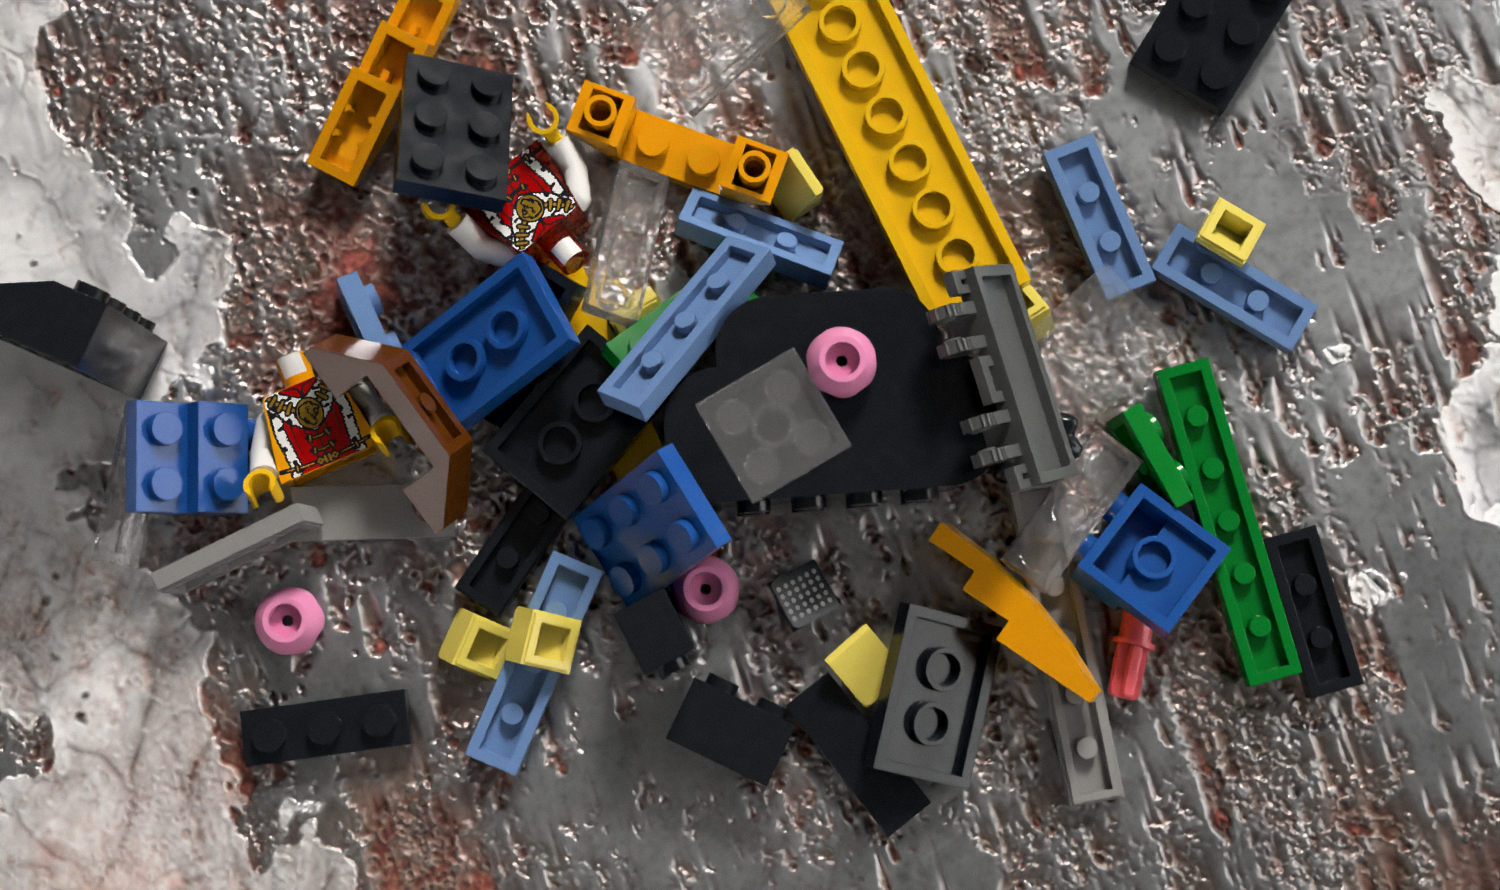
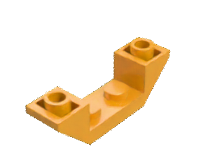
(690, 158)

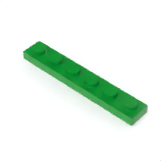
(1226, 511)

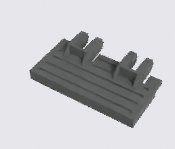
(1007, 375)

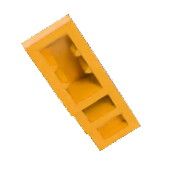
(372, 93)
(1029, 626)

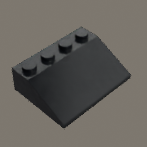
(82, 332)

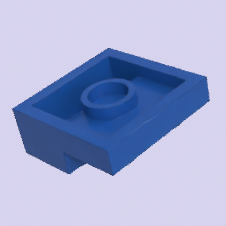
(187, 458)
(1148, 559)

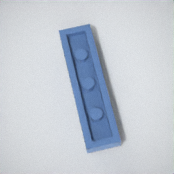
(686, 328)
(524, 690)

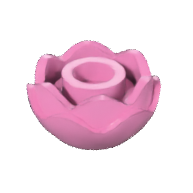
(838, 380)
(716, 604)
(306, 625)

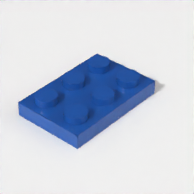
(494, 340)
(651, 526)

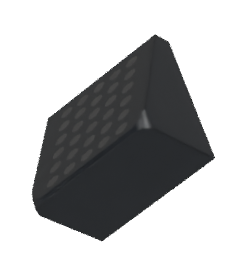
(803, 595)

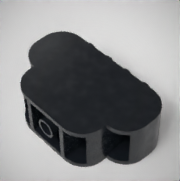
(898, 426)

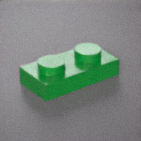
(1159, 472)

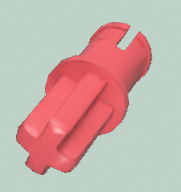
(1129, 658)

